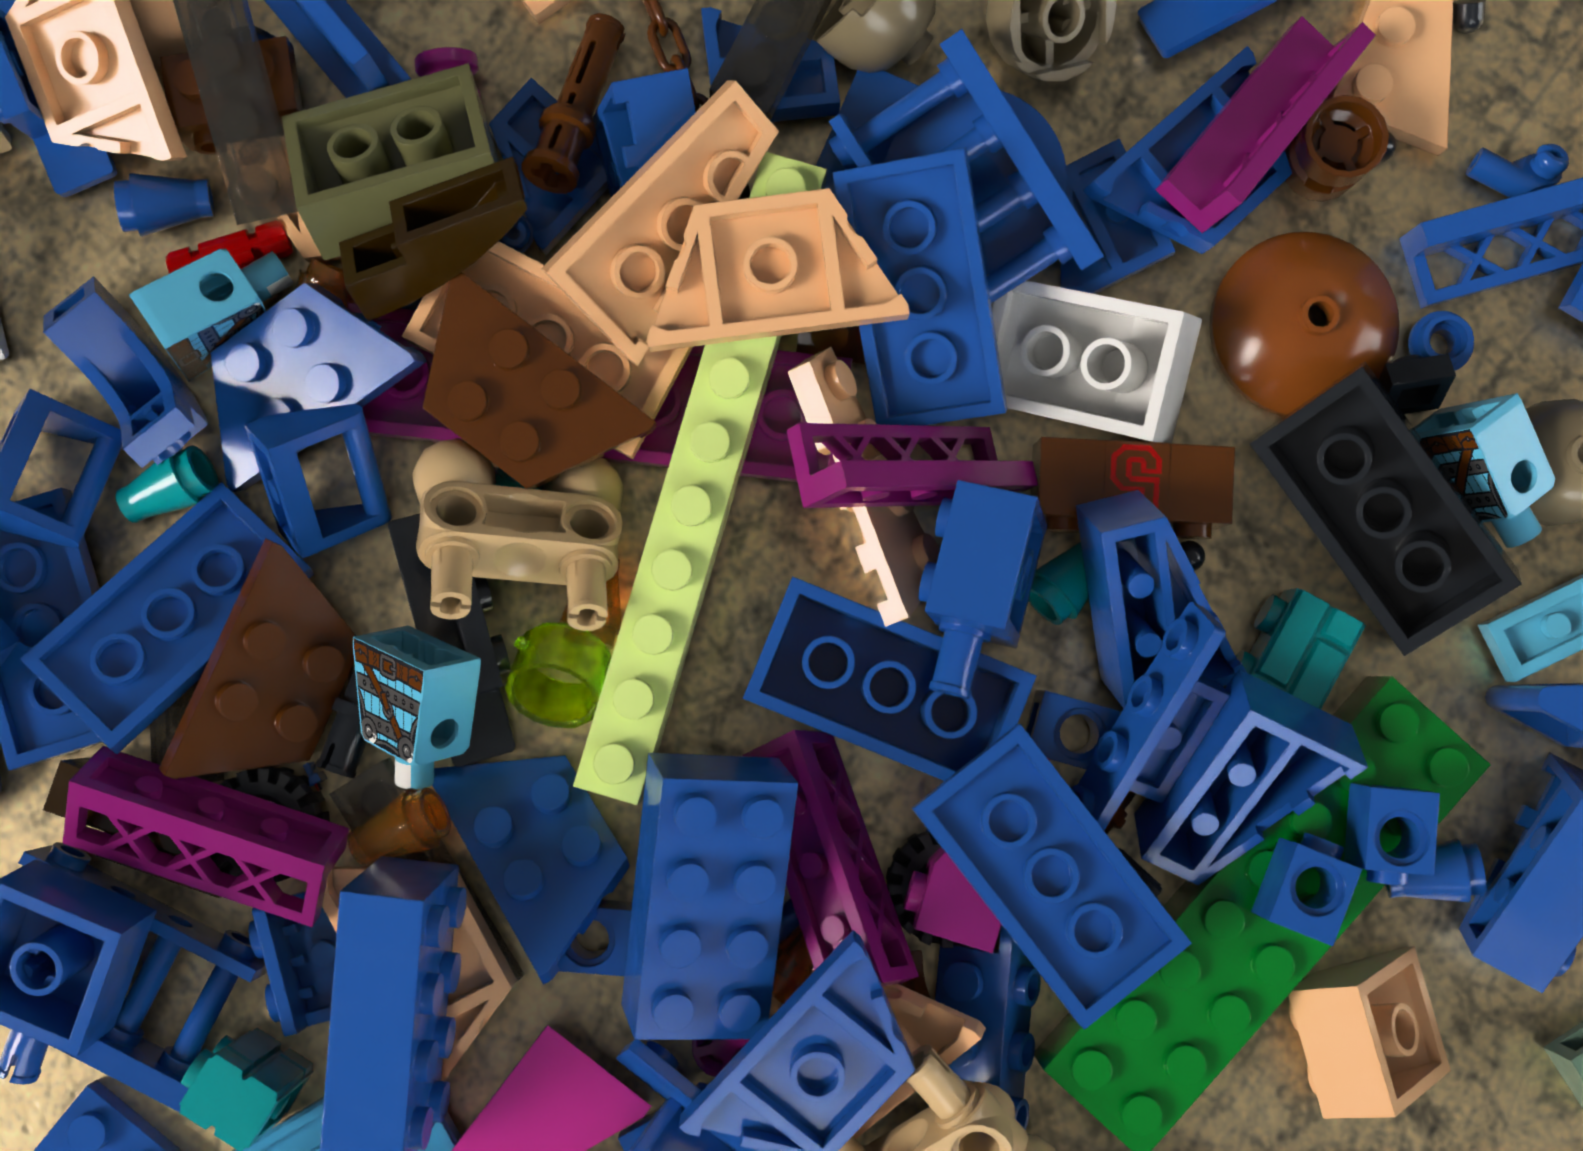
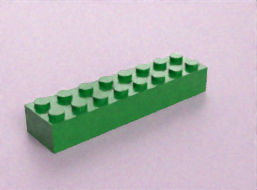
(1189, 1019)

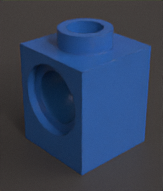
(1049, 713)
(1418, 817)
(1323, 913)
(611, 960)

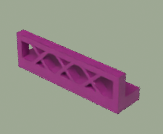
(1259, 122)
(899, 478)
(201, 822)
(834, 861)

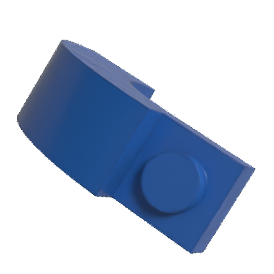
(129, 372)

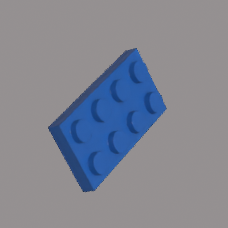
(928, 244)
(37, 592)
(154, 621)
(1051, 876)

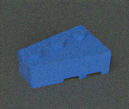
(1138, 588)
(1535, 899)

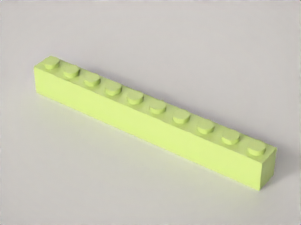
(683, 541)

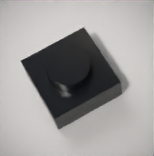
(1418, 381)

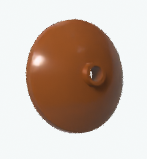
(1264, 326)

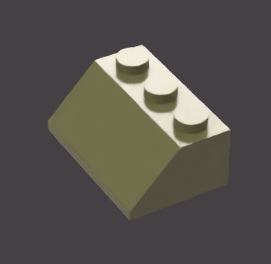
(381, 147)

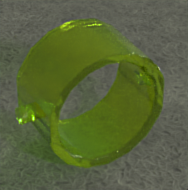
(548, 699)

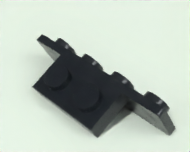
(490, 727)

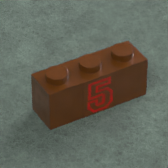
(1182, 480)

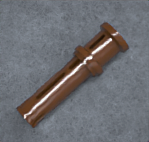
(568, 123)

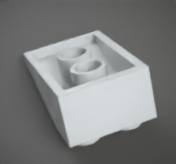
(1094, 359)

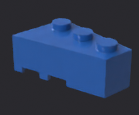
(638, 120)
(1248, 772)

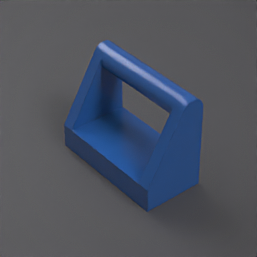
(43, 414)
(275, 447)
(1544, 708)

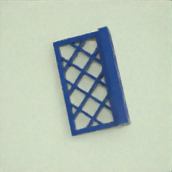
(340, 44)

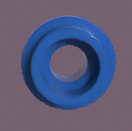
(1451, 327)

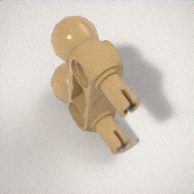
(516, 533)
(958, 1115)

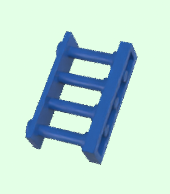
(993, 130)
(123, 1049)

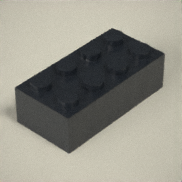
(1386, 509)

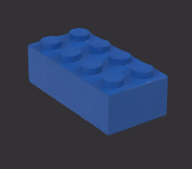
(870, 683)
(708, 896)
(392, 1006)

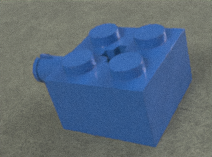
(980, 577)
(62, 963)

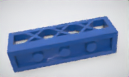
(1482, 224)

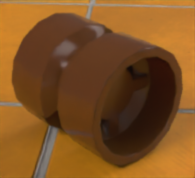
(1336, 148)

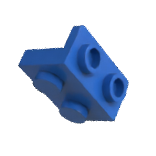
(298, 967)

